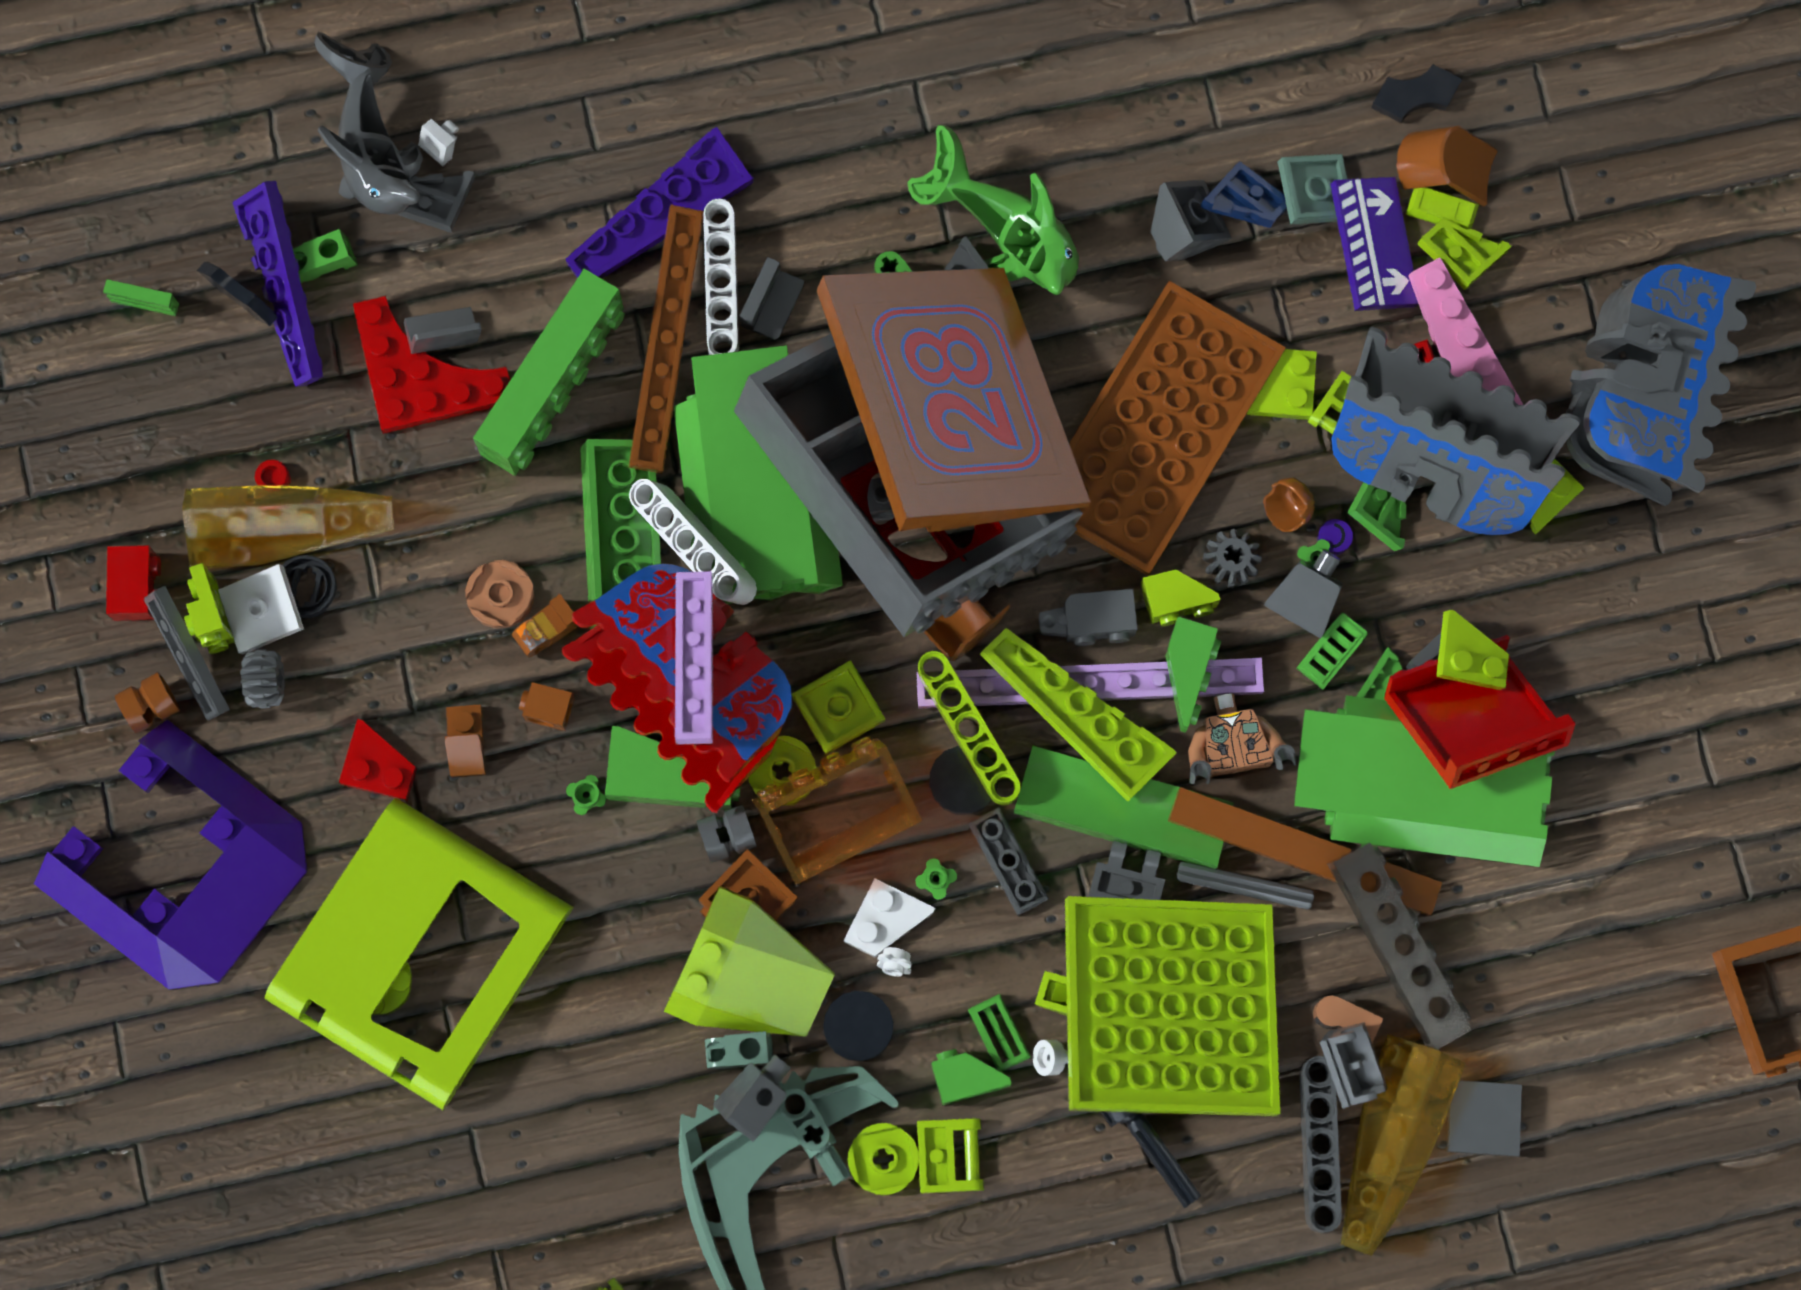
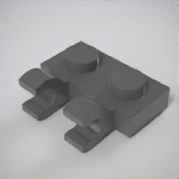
(1116, 882)

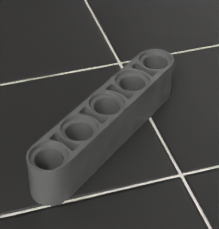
(1313, 1161)

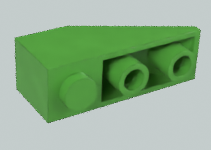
(1187, 660)

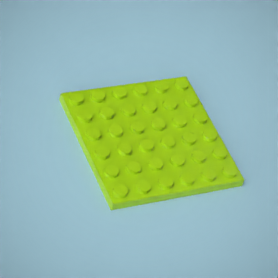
(1171, 1007)

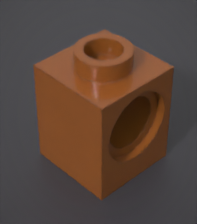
(547, 706)

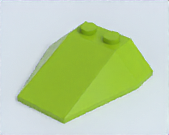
(749, 973)

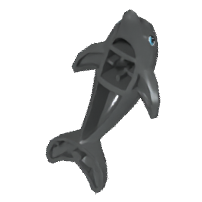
(370, 161)

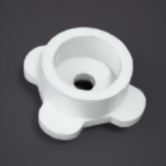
(894, 962)

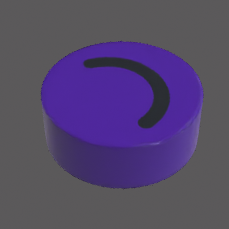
(1337, 534)

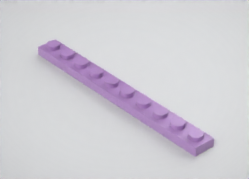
(1109, 681)

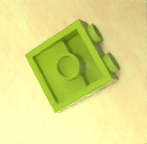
(207, 615)

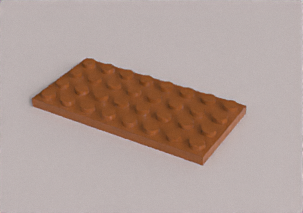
(1165, 423)

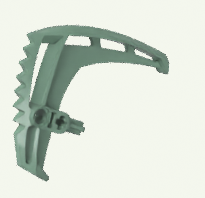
(739, 1162)

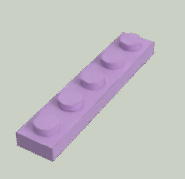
(694, 658)

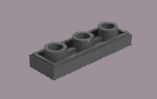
(1017, 881)

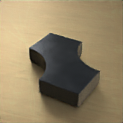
(1429, 90)
(238, 293)

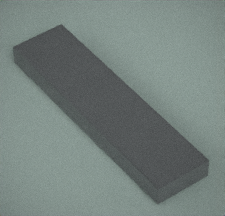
(186, 653)

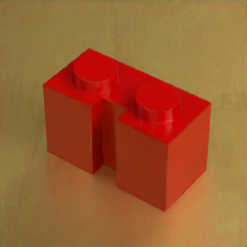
(129, 580)

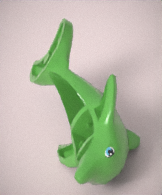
(1023, 228)

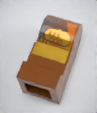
(545, 627)

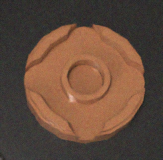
(500, 594)

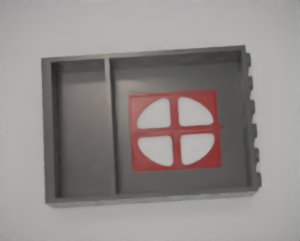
(816, 440)

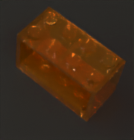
(852, 839)

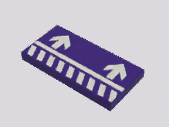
(1374, 243)

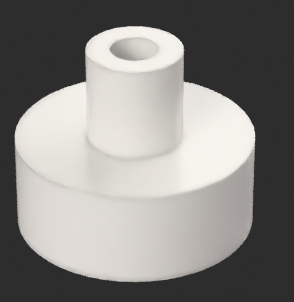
(1049, 1057)

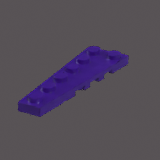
(704, 174)
(265, 224)

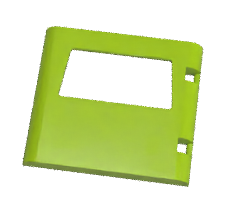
(375, 925)

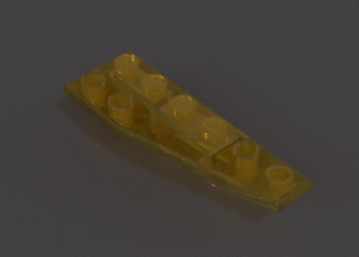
(276, 522)
(1397, 1137)

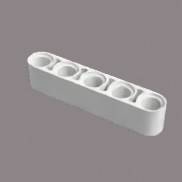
(718, 267)
(679, 537)

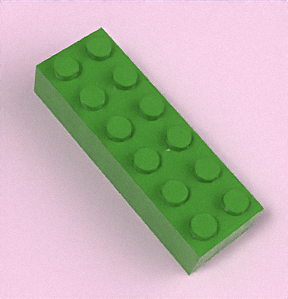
(550, 372)

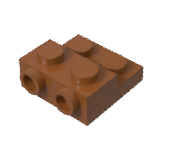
(755, 881)

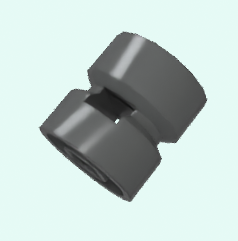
(738, 830)

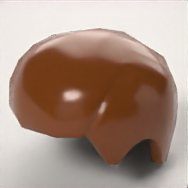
(1289, 504)

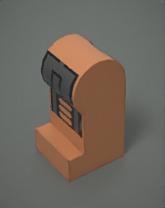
(1339, 1013)

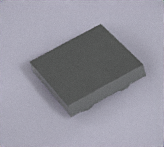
(1485, 1119)

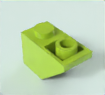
(1176, 595)

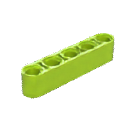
(967, 711)

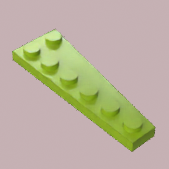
(1099, 733)

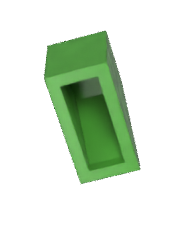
(965, 1077)

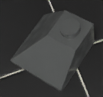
(1182, 225)

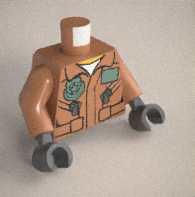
(1235, 743)

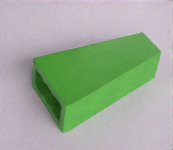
(641, 776)

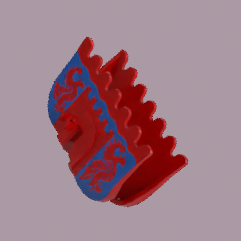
(637, 654)

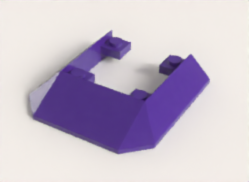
(228, 906)

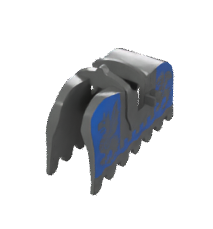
(1651, 405)
(1484, 456)

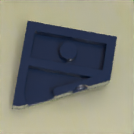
(1246, 197)

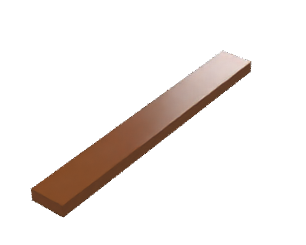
(666, 339)
(1289, 845)

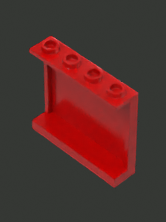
(1475, 728)

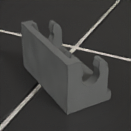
(1353, 1064)

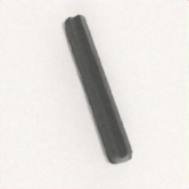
(1245, 885)

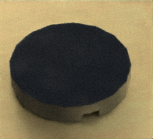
(956, 783)
(858, 1026)

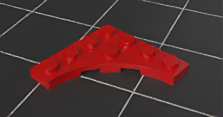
(417, 386)

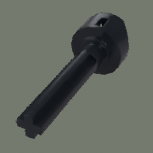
(1157, 1153)

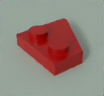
(376, 765)

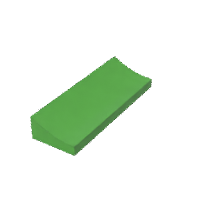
(615, 533)
(1078, 798)

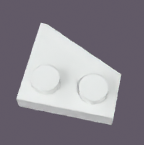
(885, 918)

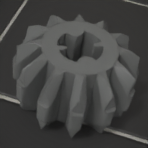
(1235, 547)
(263, 679)

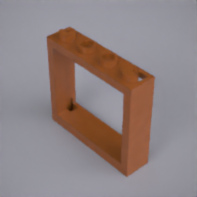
(1723, 961)

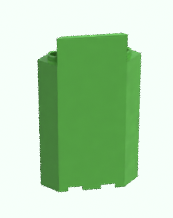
(740, 490)
(1389, 794)

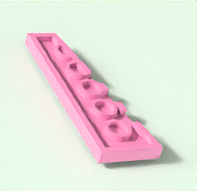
(1455, 328)

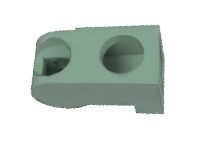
(739, 1050)

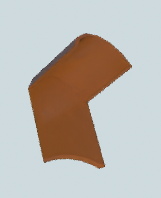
(1446, 158)
(963, 630)

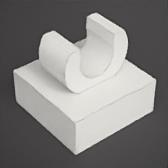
(438, 140)

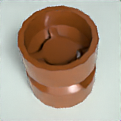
(147, 702)

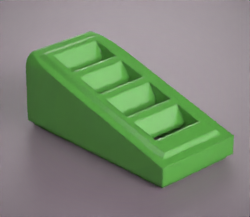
(1348, 626)

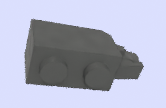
(1092, 617)

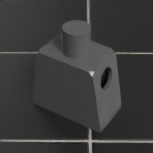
(1308, 594)
(753, 1097)

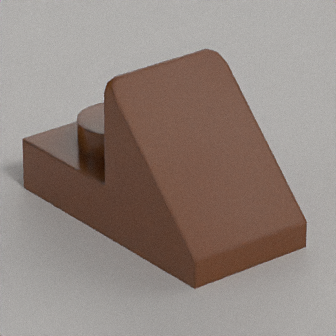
(465, 741)

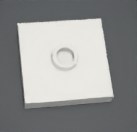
(261, 609)

